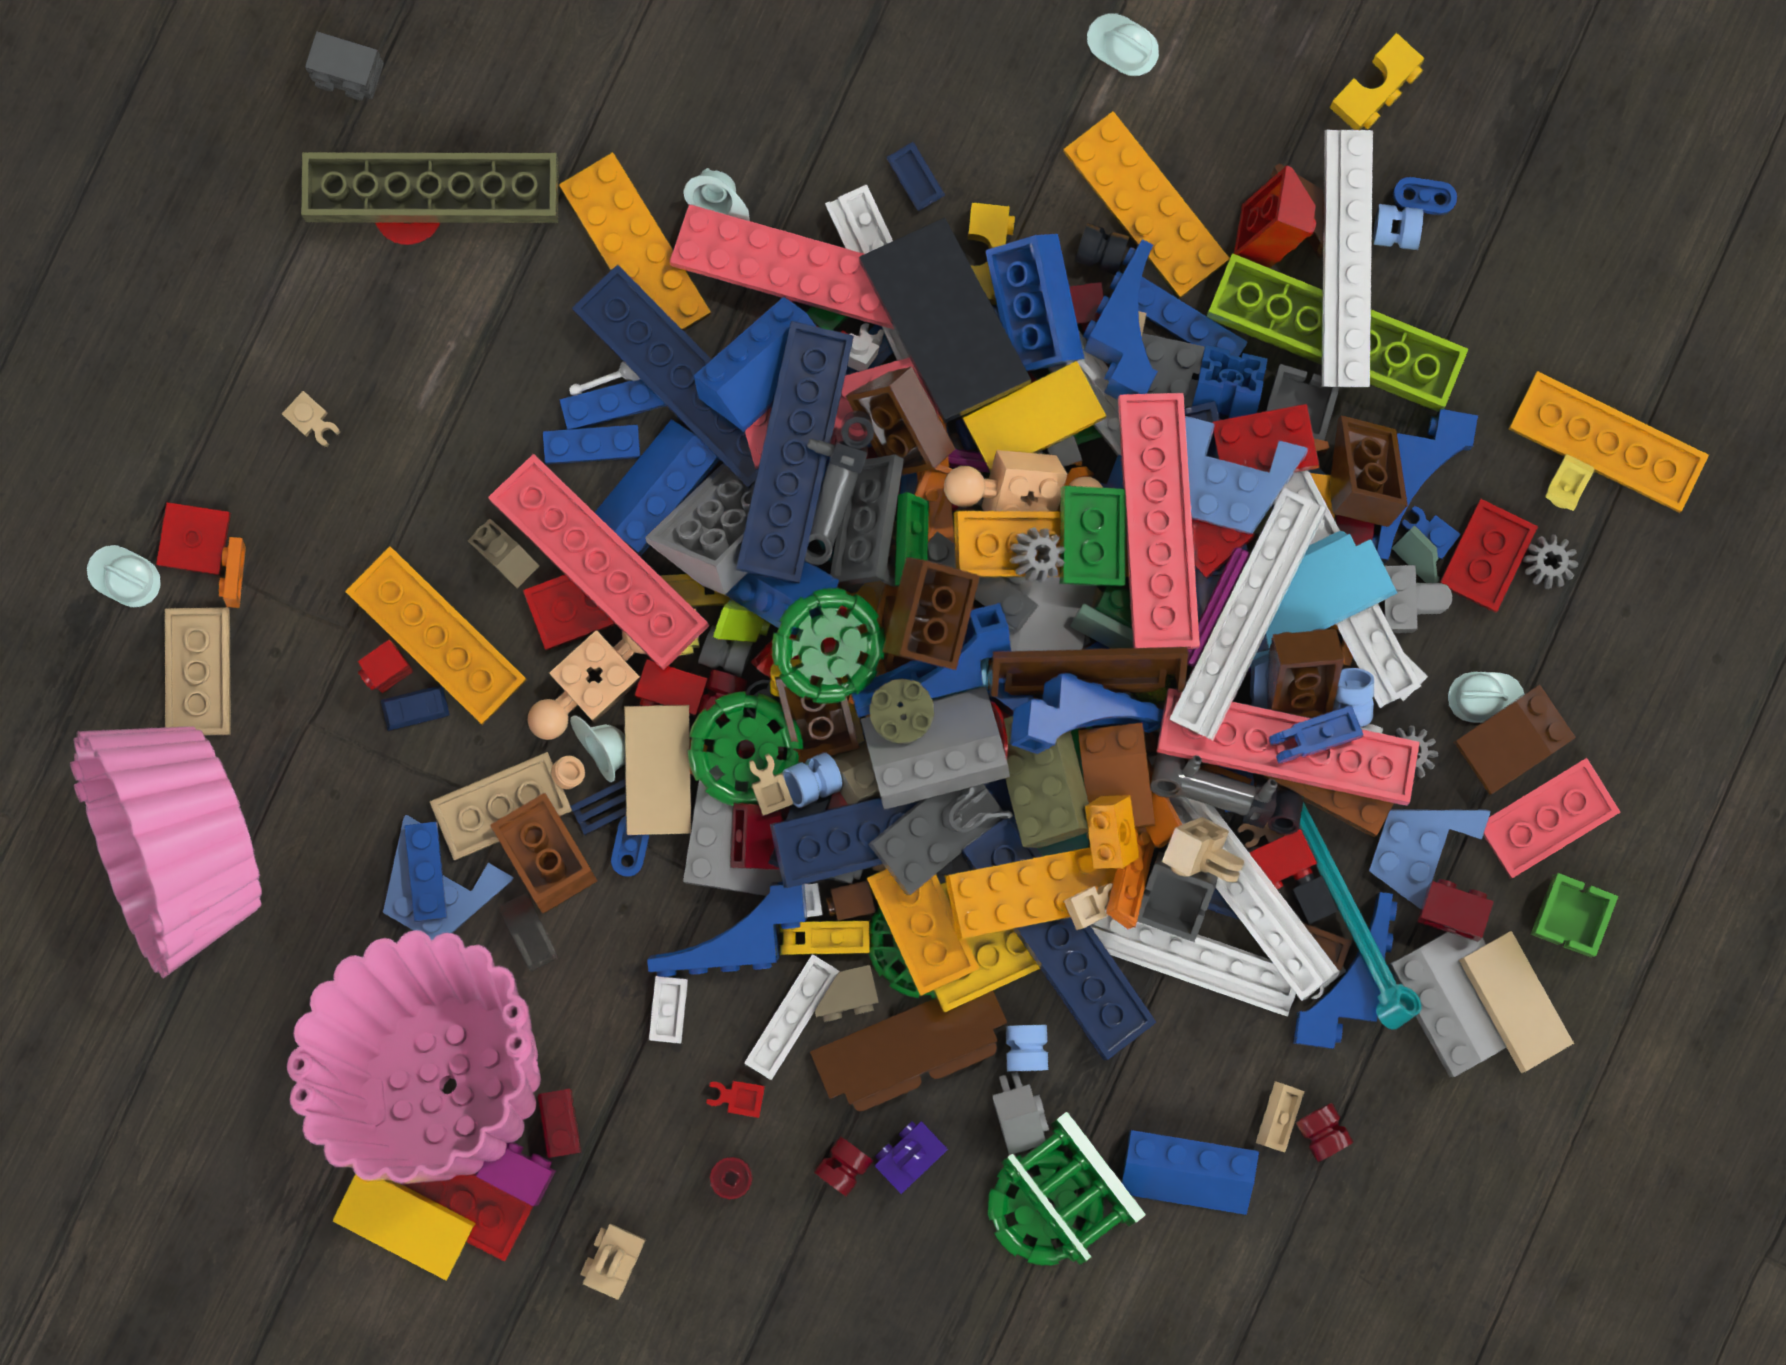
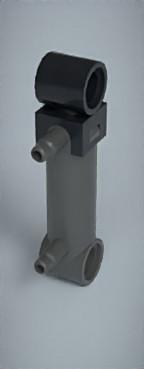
(845, 465)
(1256, 802)

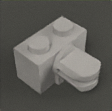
(1412, 599)
(1020, 1116)

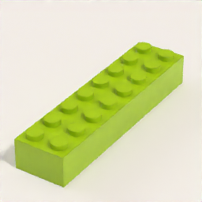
(1290, 317)

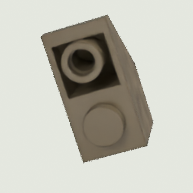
(503, 553)
(848, 991)

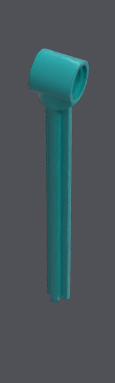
(1396, 1002)

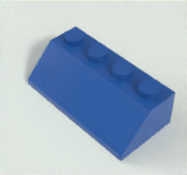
(1035, 301)
(745, 373)
(656, 484)
(772, 597)
(1189, 1172)

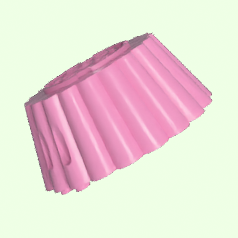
(167, 837)
(391, 1040)

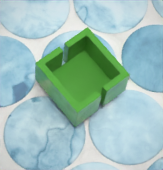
(1574, 915)

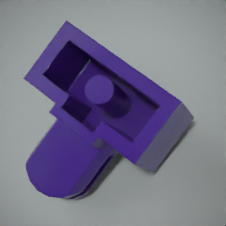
(910, 1156)

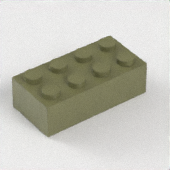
(1046, 792)

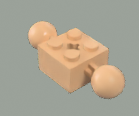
(1015, 483)
(550, 717)

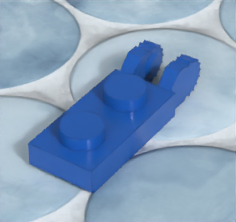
(1319, 734)

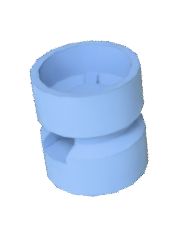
(1408, 230)
(1356, 690)
(814, 779)
(1027, 1048)

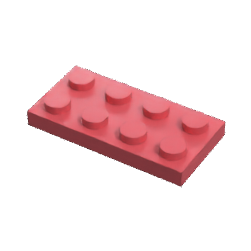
(1549, 818)

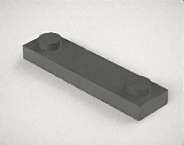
(990, 590)

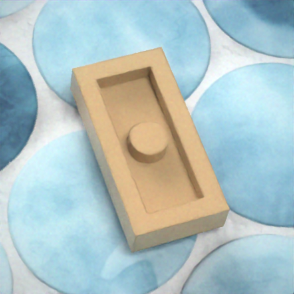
(1279, 1116)

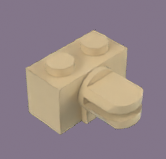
(1199, 848)
(613, 1260)

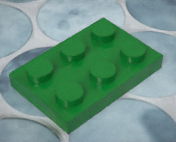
(1093, 536)

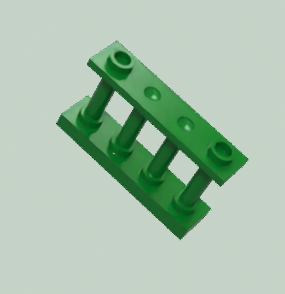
(1105, 1185)

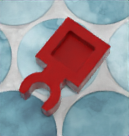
(742, 1098)

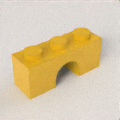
(1359, 104)
(991, 226)

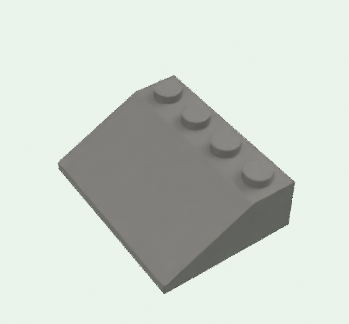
(707, 531)
(1051, 621)
(952, 755)
(711, 848)
(1450, 1006)

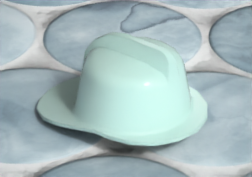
(1123, 44)
(715, 192)
(123, 576)
(1482, 694)
(603, 743)

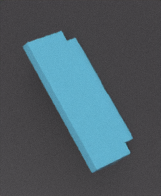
(1331, 585)

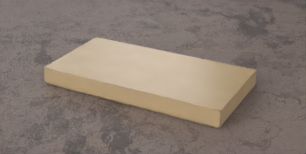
(198, 669)
(657, 769)
(470, 811)
(1516, 1002)

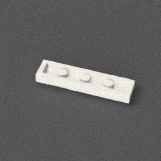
(791, 1017)

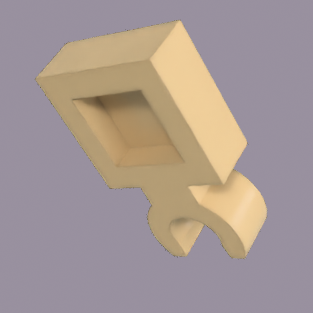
(308, 416)
(770, 790)
(1088, 906)

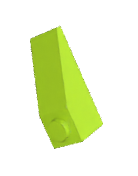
(740, 624)

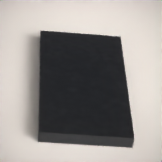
(944, 320)

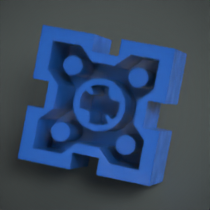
(1230, 382)

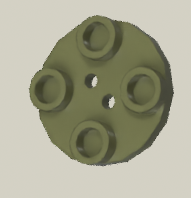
(887, 715)

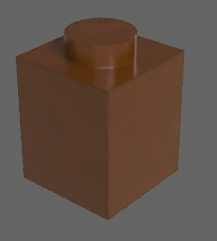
(851, 901)

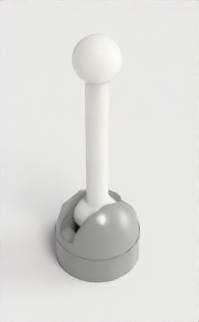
(624, 372)

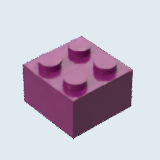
(519, 1174)

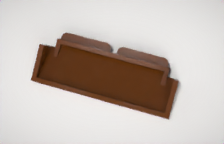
(1115, 669)
(894, 1052)

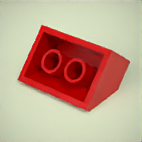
(1275, 219)

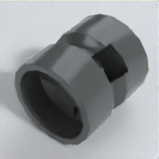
(728, 654)

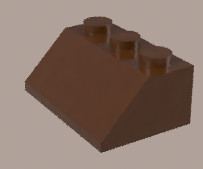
(903, 420)
(931, 613)

